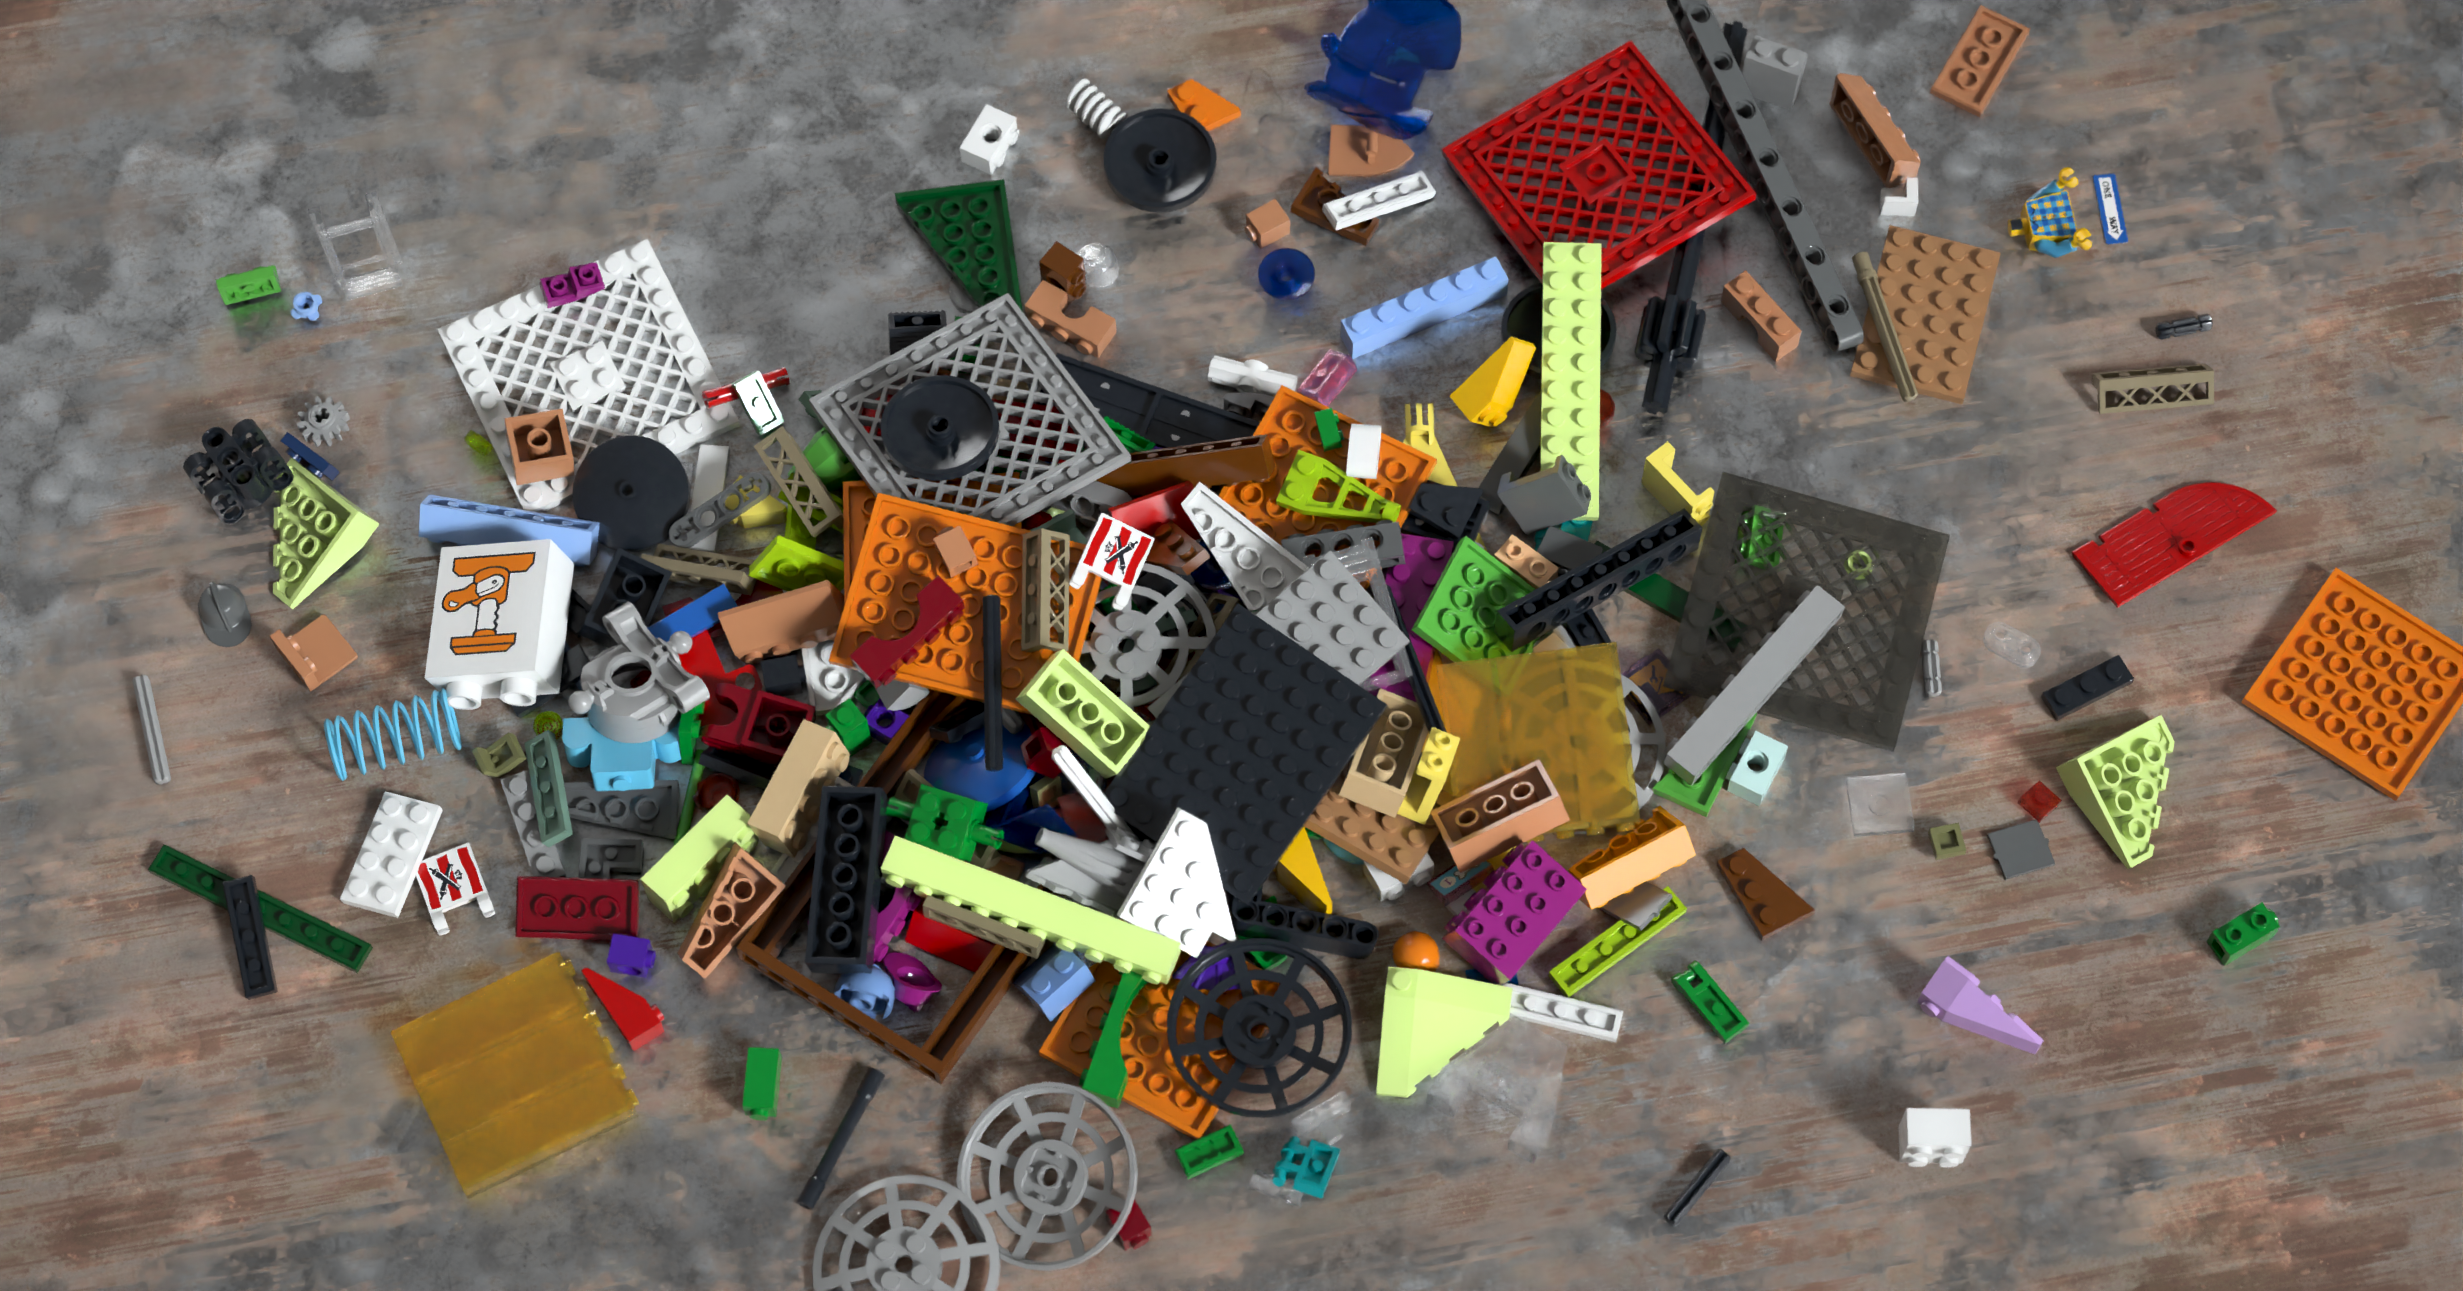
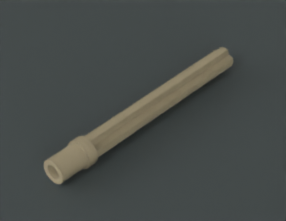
(1868, 279)

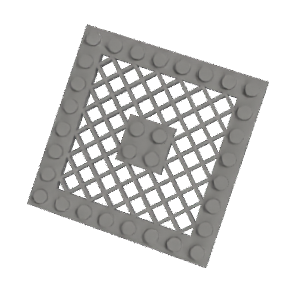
(1000, 323)

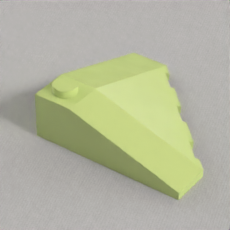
(316, 534)
(2121, 785)
(1430, 1021)

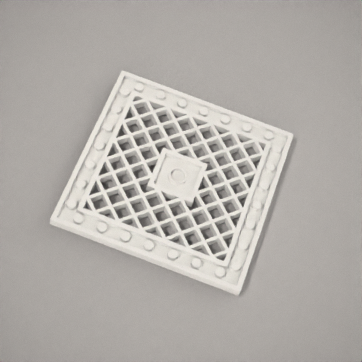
(590, 373)

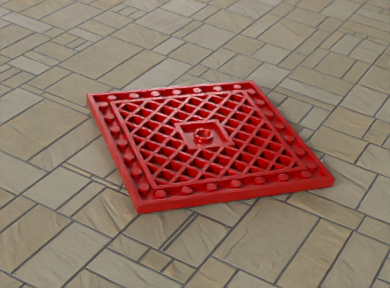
(1599, 169)

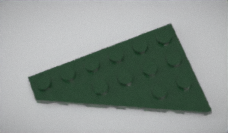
(969, 234)

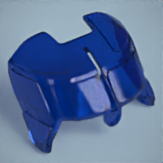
(1394, 42)

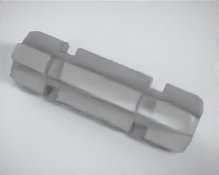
(1931, 668)

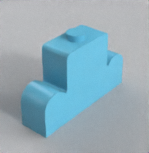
(617, 763)

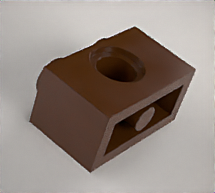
(1064, 270)

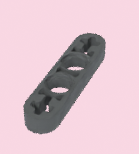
(721, 513)

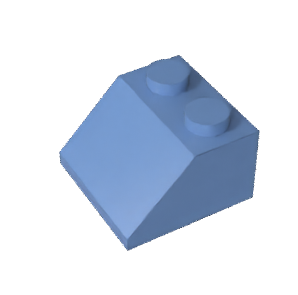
(1054, 981)

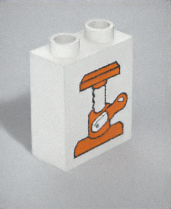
(499, 622)

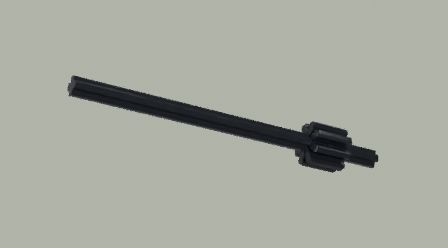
(1673, 326)

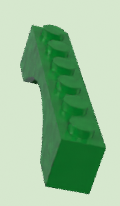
(1107, 1072)

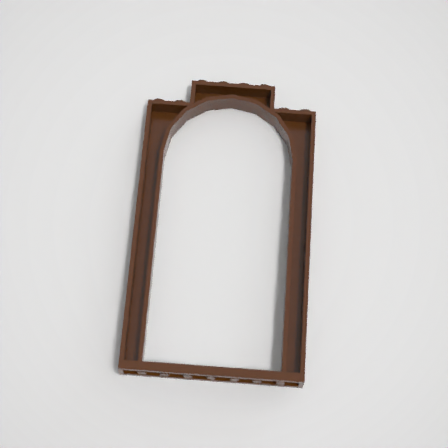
(793, 903)

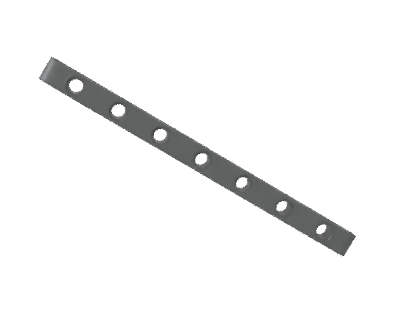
(1770, 181)

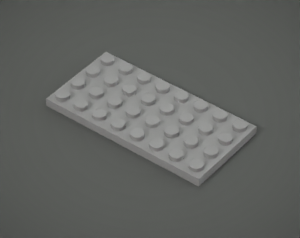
(1332, 620)

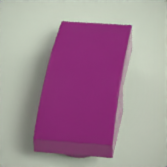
(576, 284)

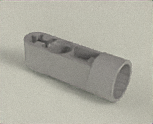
(1089, 500)

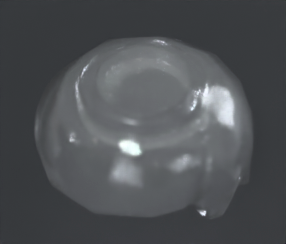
(1100, 264)

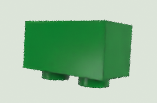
(1328, 429)

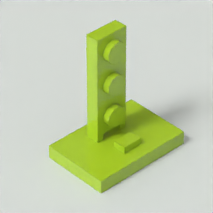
(793, 561)

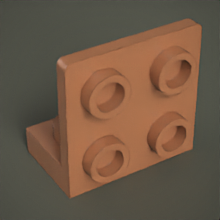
(315, 651)

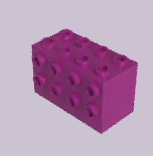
(1513, 912)

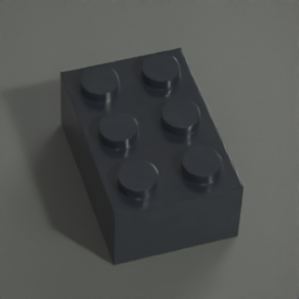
(625, 580)

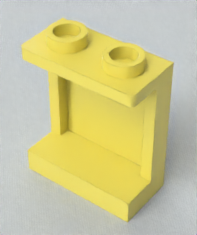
(1671, 489)
(1429, 776)

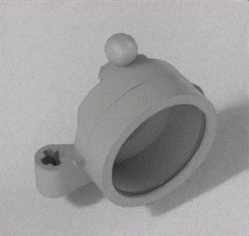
(643, 711)

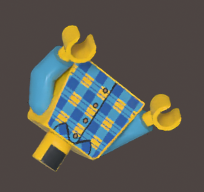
(2050, 221)

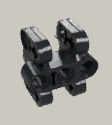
(236, 470)

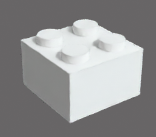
(1934, 1136)

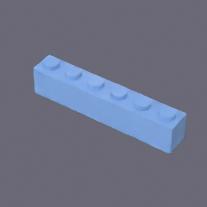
(1424, 307)
(483, 523)

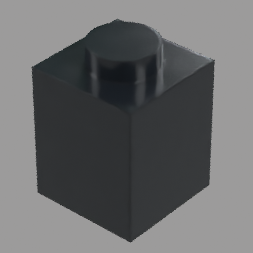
(783, 676)

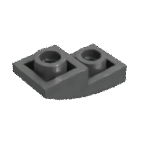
(1247, 404)

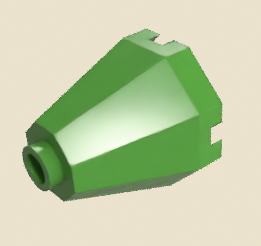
(829, 461)

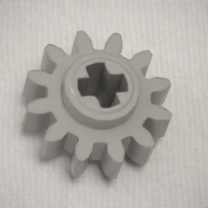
(323, 421)

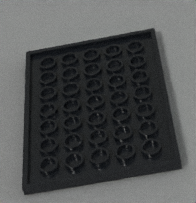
(1246, 748)

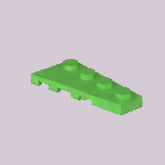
(1706, 788)

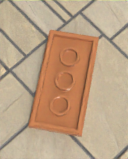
(1979, 61)

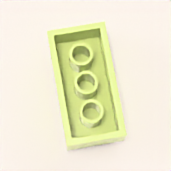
(1084, 714)
(696, 859)

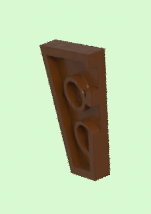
(1310, 204)
(1176, 550)
(1762, 895)

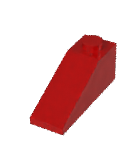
(627, 1010)

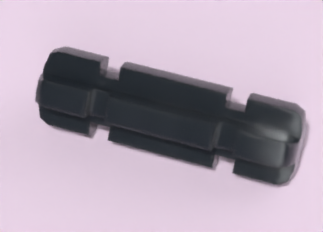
(2184, 326)

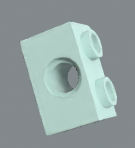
(1754, 784)

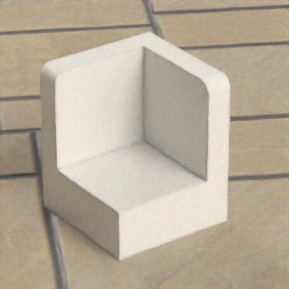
(1900, 201)

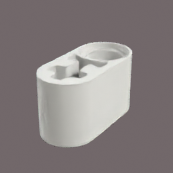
(1363, 451)

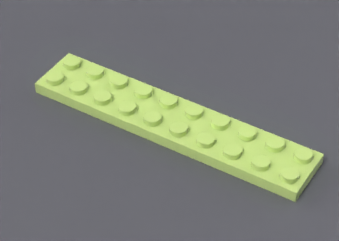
(1572, 362)

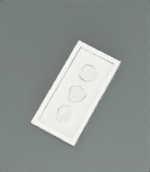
(391, 854)

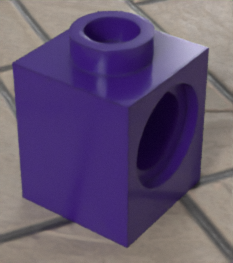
(878, 712)
(630, 955)

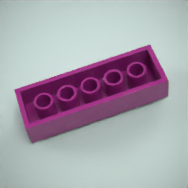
(1411, 588)

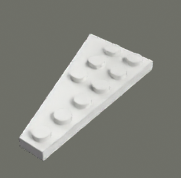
(1246, 554)

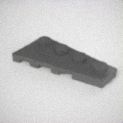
(639, 810)

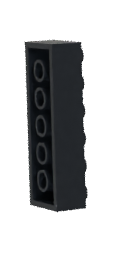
(846, 880)

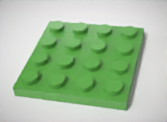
(1465, 605)

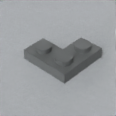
(606, 855)

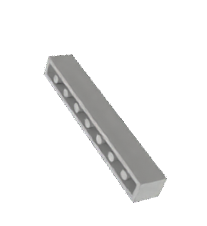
(1753, 685)

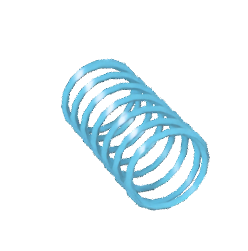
(333, 740)

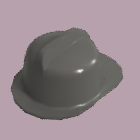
(224, 614)

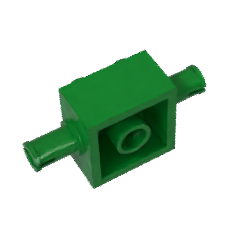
(963, 827)

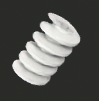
(1092, 109)

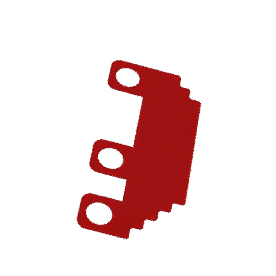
(705, 663)

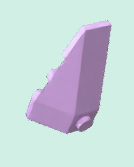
(1957, 1000)

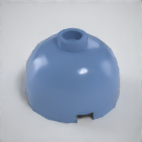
(867, 992)

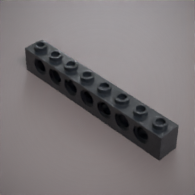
(1597, 580)

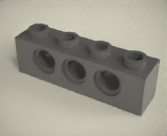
(1387, 532)

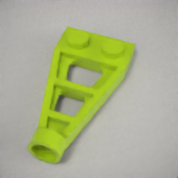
(1302, 482)

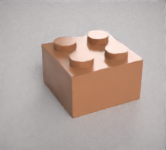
(539, 446)

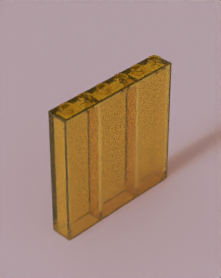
(1552, 709)
(515, 1074)

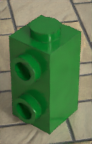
(849, 726)
(2243, 933)
(762, 1083)

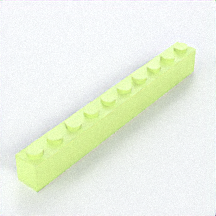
(1031, 910)

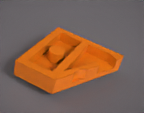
(1202, 104)

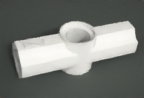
(1249, 376)

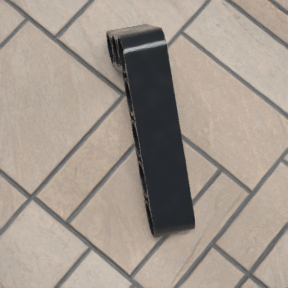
(1316, 922)

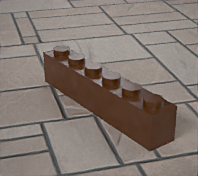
(1210, 463)

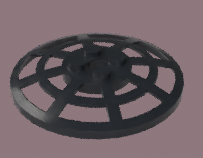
(1264, 1011)

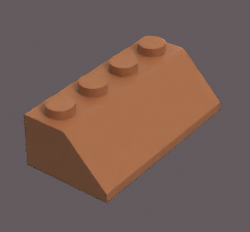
(1873, 130)
(783, 622)
(1500, 815)

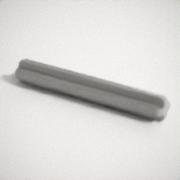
(151, 729)

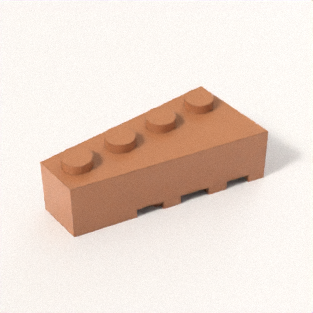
(730, 908)

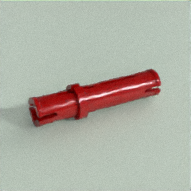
(727, 393)

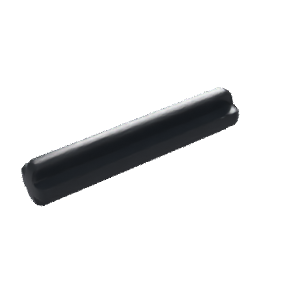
(1697, 1187)

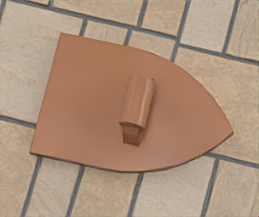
(1364, 153)

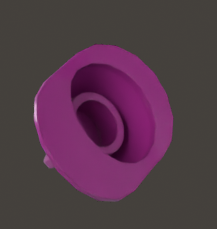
(911, 979)

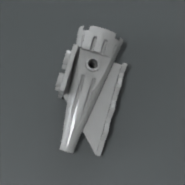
(1092, 871)

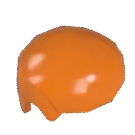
(1416, 951)

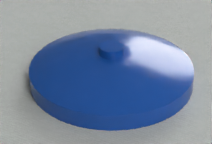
(962, 769)

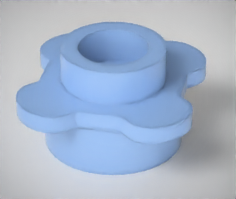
(303, 299)

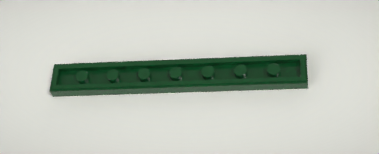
(277, 916)

